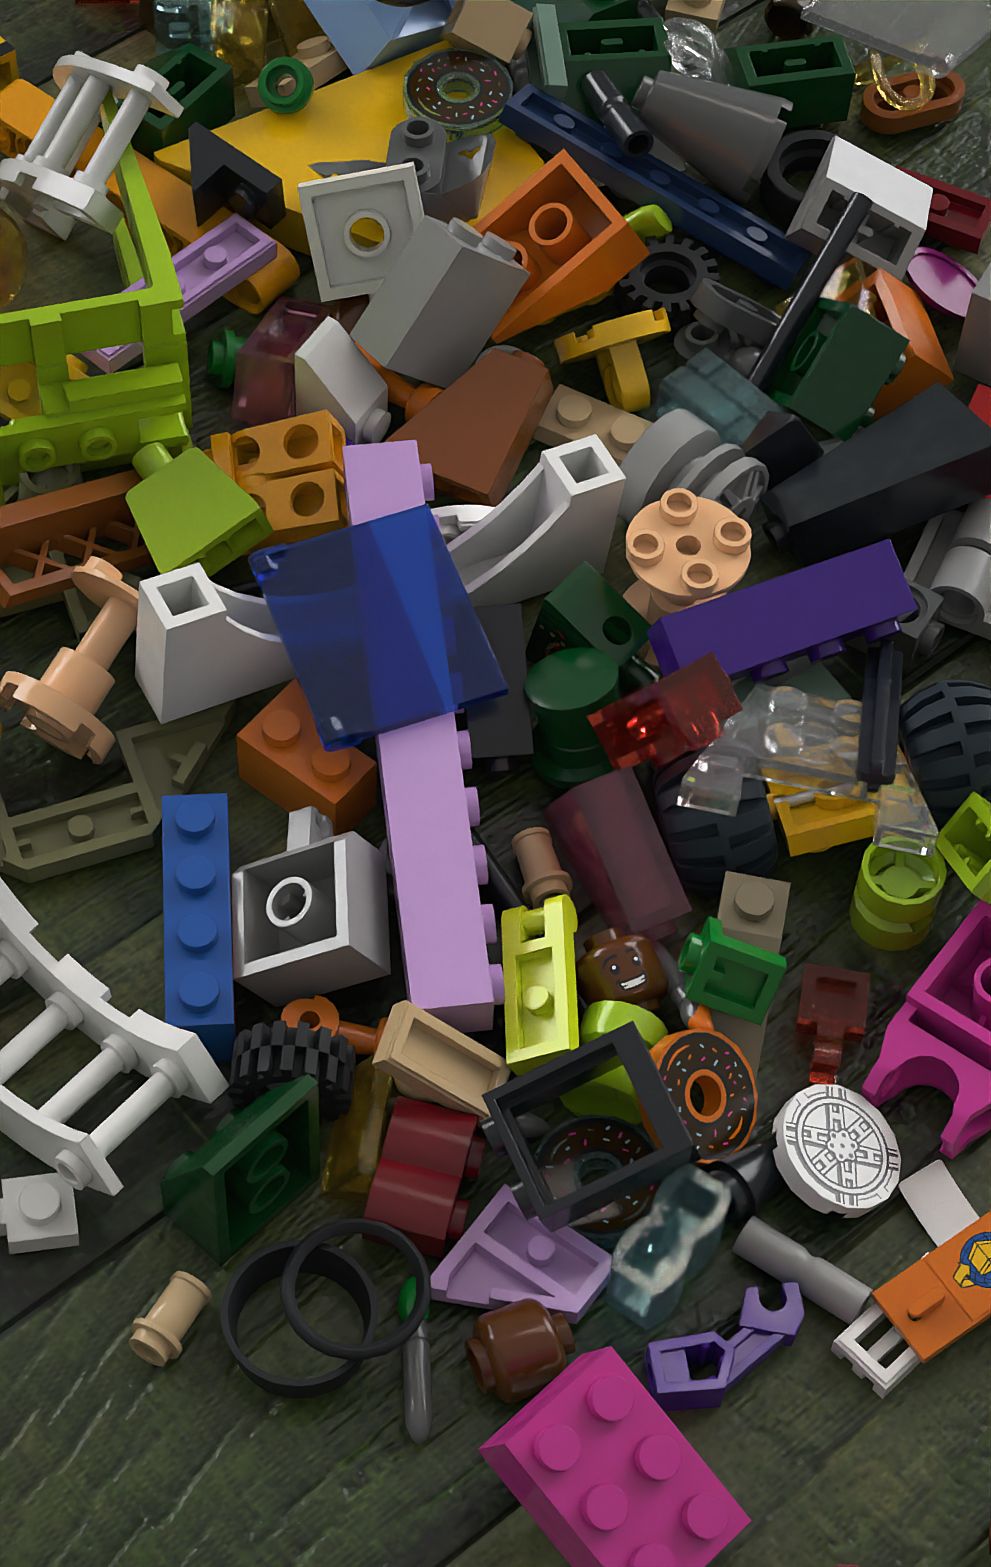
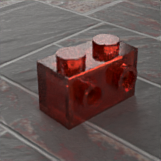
(667, 714)

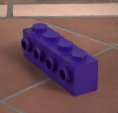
(791, 616)

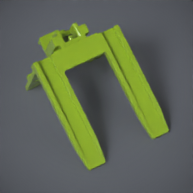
(114, 414)

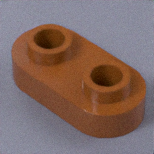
(887, 119)

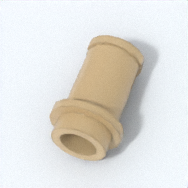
(539, 867)
(160, 1332)

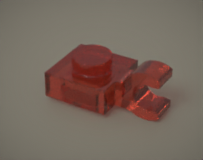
(833, 1010)

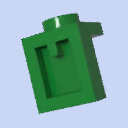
(730, 973)

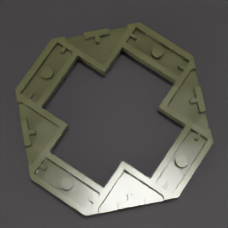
(123, 818)

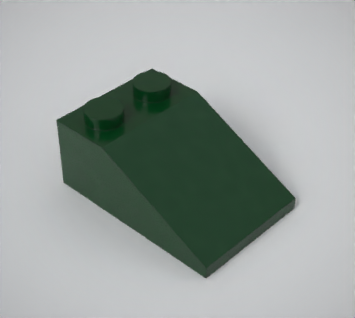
(247, 1170)

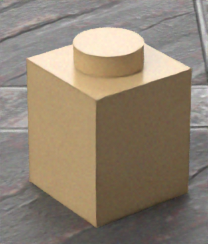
(489, 28)

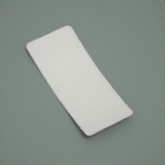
(938, 1202)

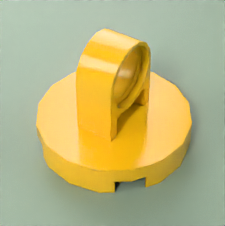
(618, 355)

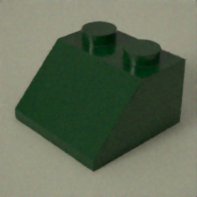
(837, 368)

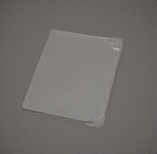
(924, 32)

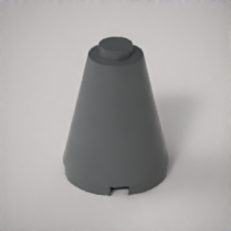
(713, 127)

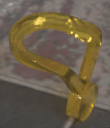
(875, 71)

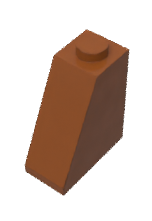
(481, 426)

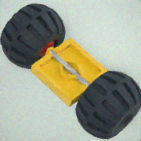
(945, 746)

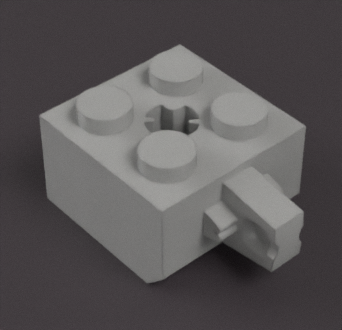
(311, 914)

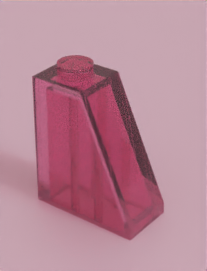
(619, 854)

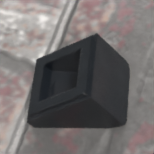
(782, 446)

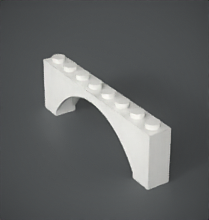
(216, 645)

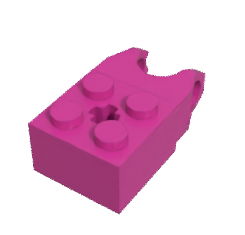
(946, 1034)

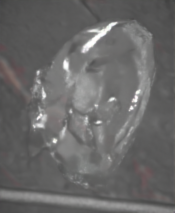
(696, 51)

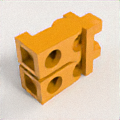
(290, 472)

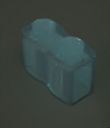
(667, 1246)

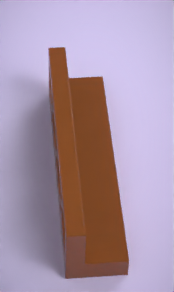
(68, 523)

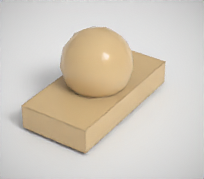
(437, 1061)

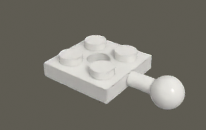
(332, 207)

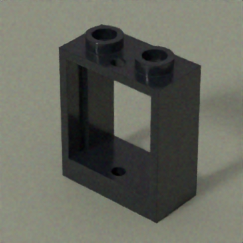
(507, 1102)

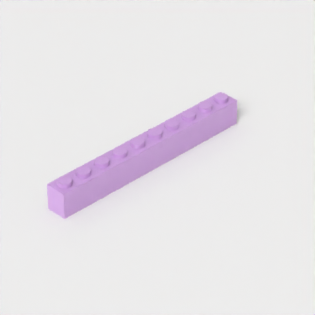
(427, 804)

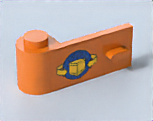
(943, 1289)

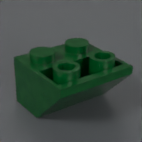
(620, 47)
(808, 72)
(199, 85)

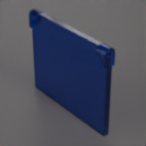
(377, 626)

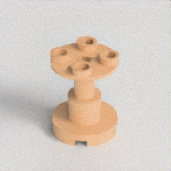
(683, 555)
(77, 680)

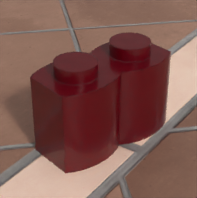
(423, 1174)

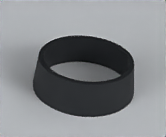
(269, 1264)

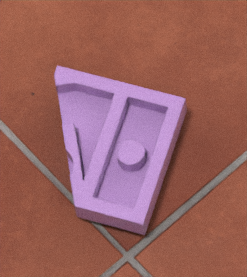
(516, 1259)

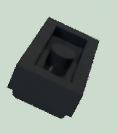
(226, 174)

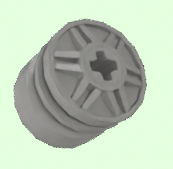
(688, 455)

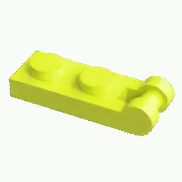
(539, 983)

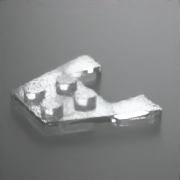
(808, 746)

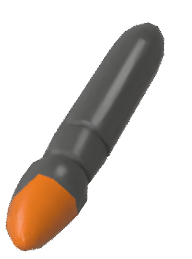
(692, 1013)

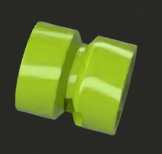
(896, 897)
(612, 1092)

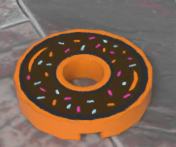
(726, 1085)

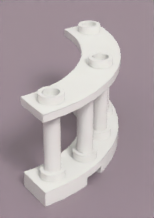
(39, 182)
(75, 998)

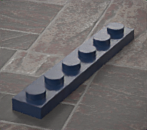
(649, 181)

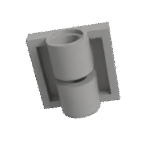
(956, 564)

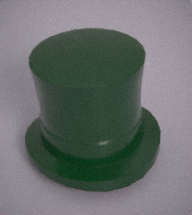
(563, 694)

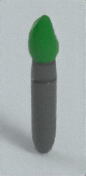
(415, 1369)

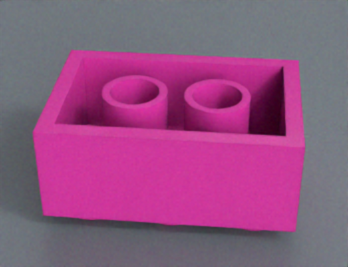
(612, 1473)

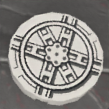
(836, 1150)

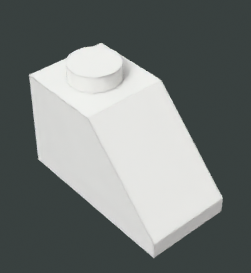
(339, 378)

